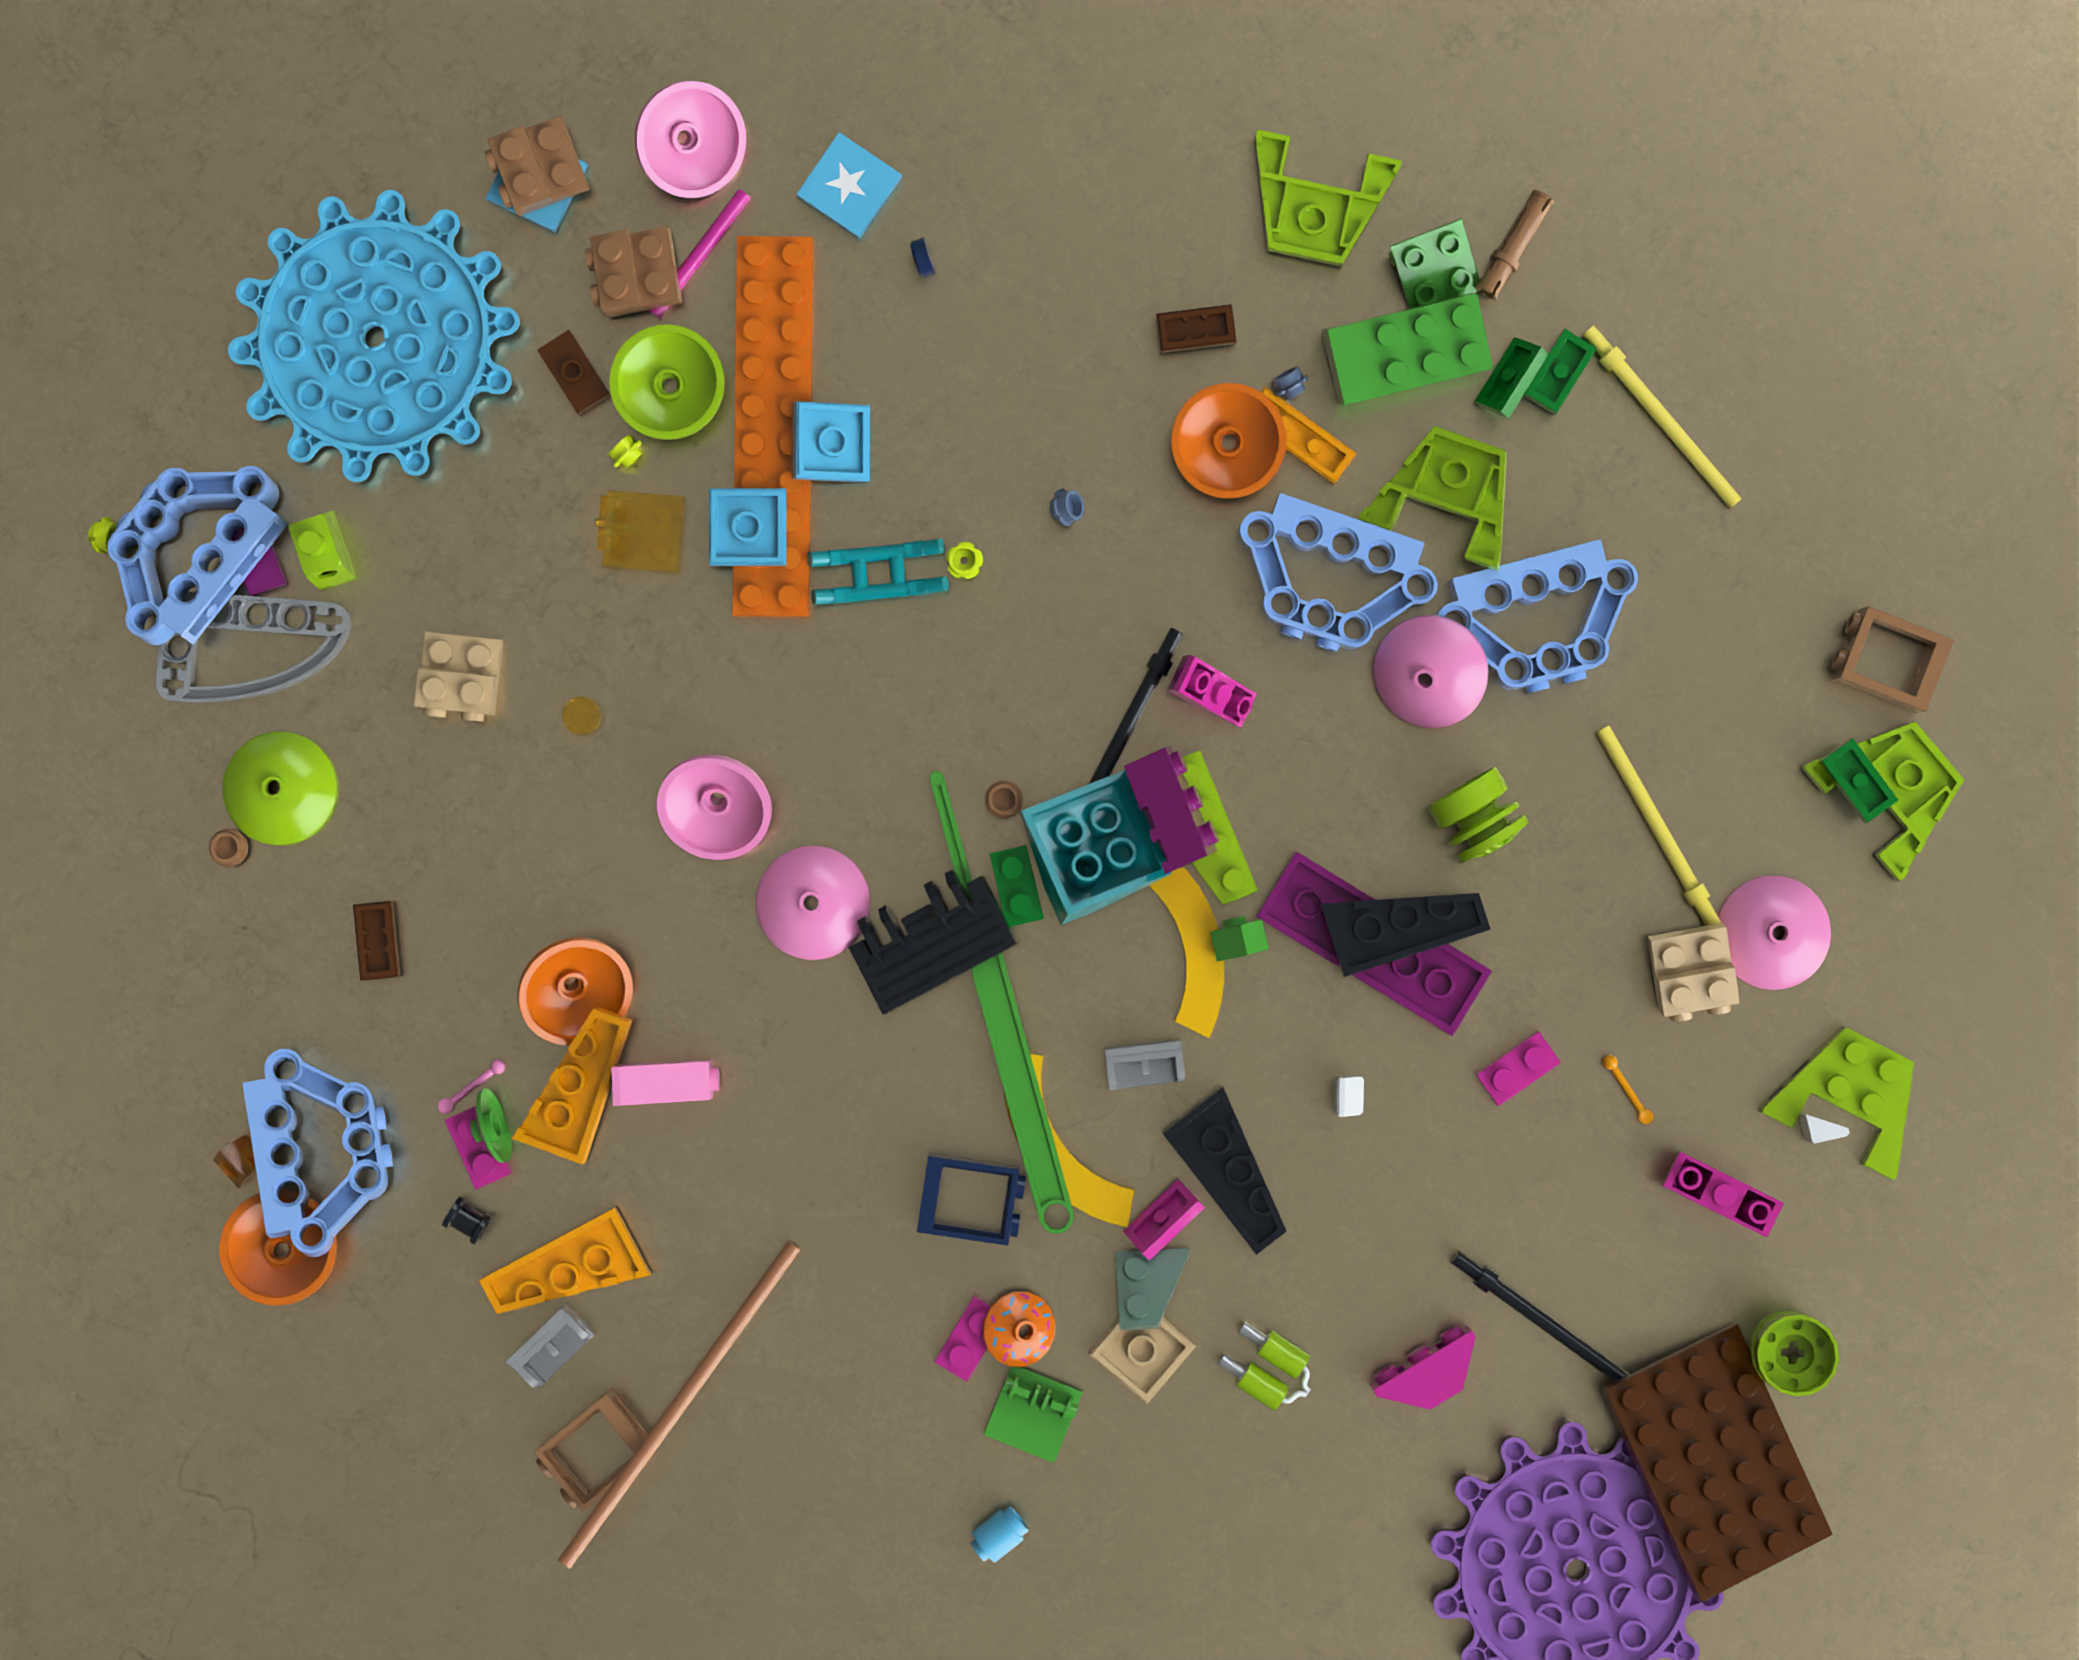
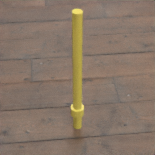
(1613, 360)
(1695, 893)

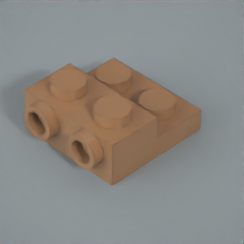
(536, 166)
(633, 271)

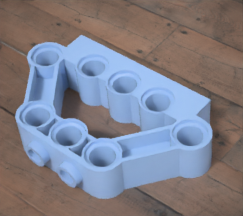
(1589, 564)
(1273, 578)
(213, 587)
(348, 1198)

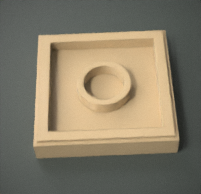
(1142, 1356)

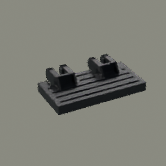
(935, 946)

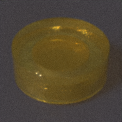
(581, 715)

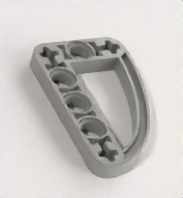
(274, 623)

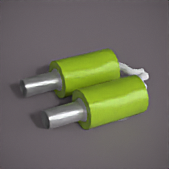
(1260, 1383)

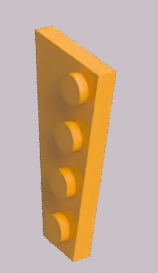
(572, 1102)
(578, 1261)

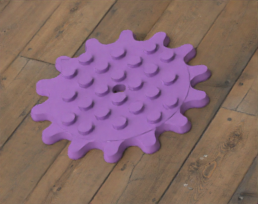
(1527, 1534)

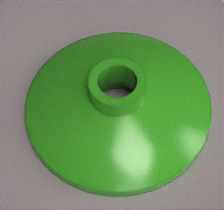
(491, 1126)

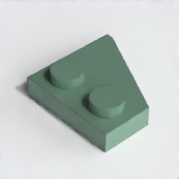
(1146, 1286)

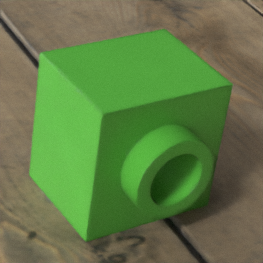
(1239, 938)

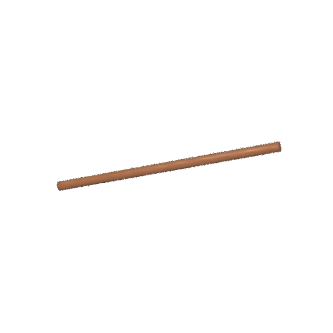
(678, 1405)

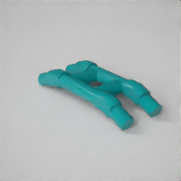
(895, 555)

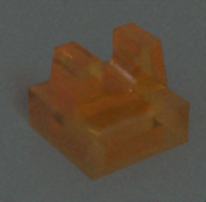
(234, 1162)

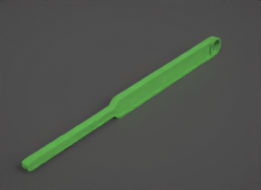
(1010, 1047)

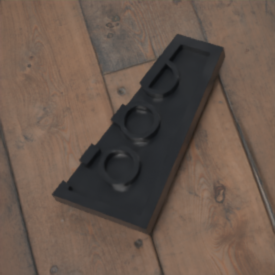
(1392, 929)
(1222, 1161)

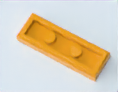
(1312, 443)

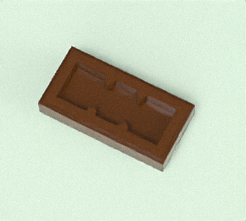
(1196, 328)
(574, 372)
(376, 940)

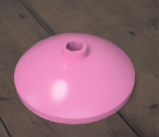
(712, 145)
(1445, 653)
(709, 824)
(840, 895)
(1752, 915)

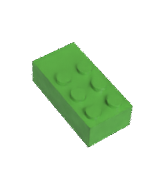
(1407, 348)

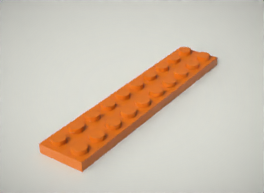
(770, 376)

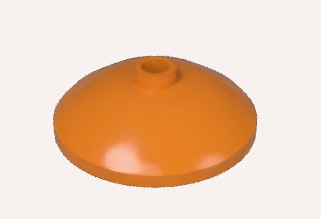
(1221, 412)
(560, 1010)
(251, 1259)

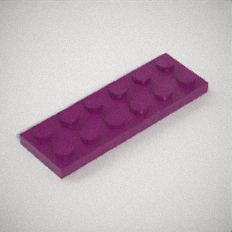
(1431, 984)

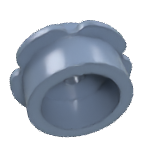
(1289, 383)
(1067, 506)

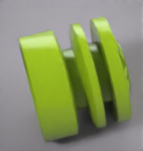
(1478, 815)
(1807, 1370)

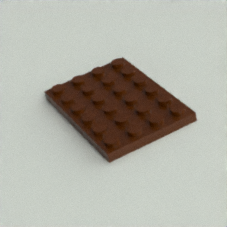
(1716, 1462)

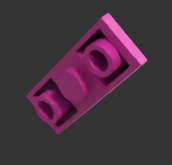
(1211, 690)
(1723, 1194)
(1430, 1373)

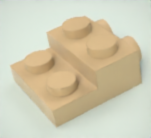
(458, 676)
(1693, 972)

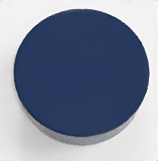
(923, 257)

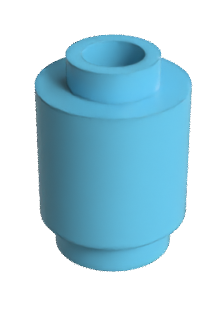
(999, 1534)

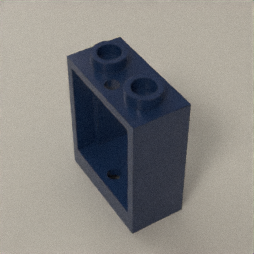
(930, 1194)

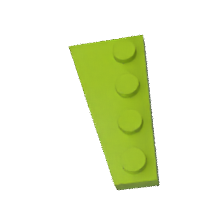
(1225, 869)

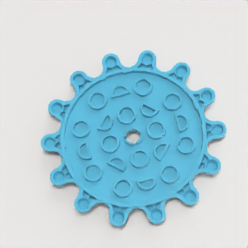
(317, 325)

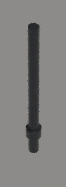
(1158, 666)
(1487, 1280)

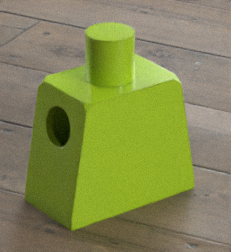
(322, 549)

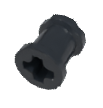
(467, 1220)

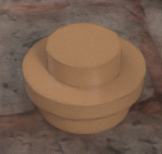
(1003, 799)
(228, 847)

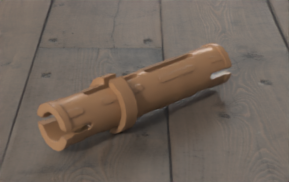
(1507, 256)

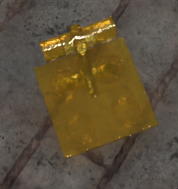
(640, 530)

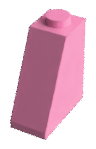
(664, 1082)

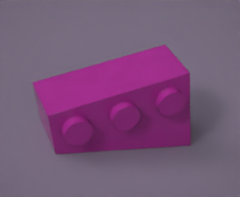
(1171, 808)

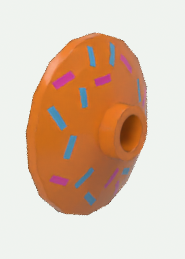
(1003, 1325)

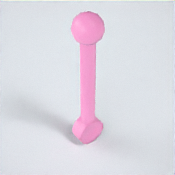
(447, 1104)

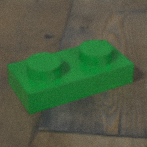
(1560, 371)
(1511, 377)
(1858, 780)
(1016, 885)

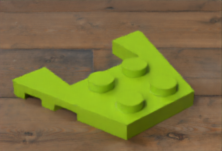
(1313, 217)
(1455, 477)
(1918, 778)
(1860, 1080)

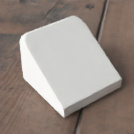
(1348, 1095)
(1819, 1130)

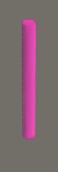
(708, 242)

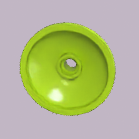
(651, 360)
(305, 793)

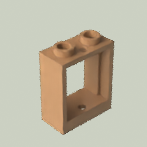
(1926, 676)
(553, 1465)

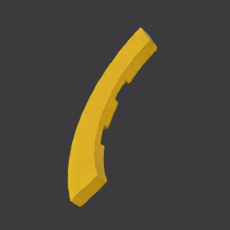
(1203, 973)
(1086, 1189)

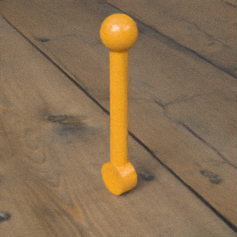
(1644, 1115)

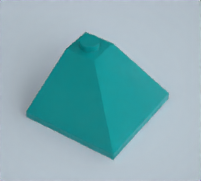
(1092, 847)

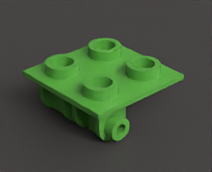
(1435, 264)
(1033, 1413)

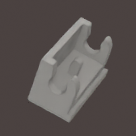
(1144, 1064)
(550, 1347)

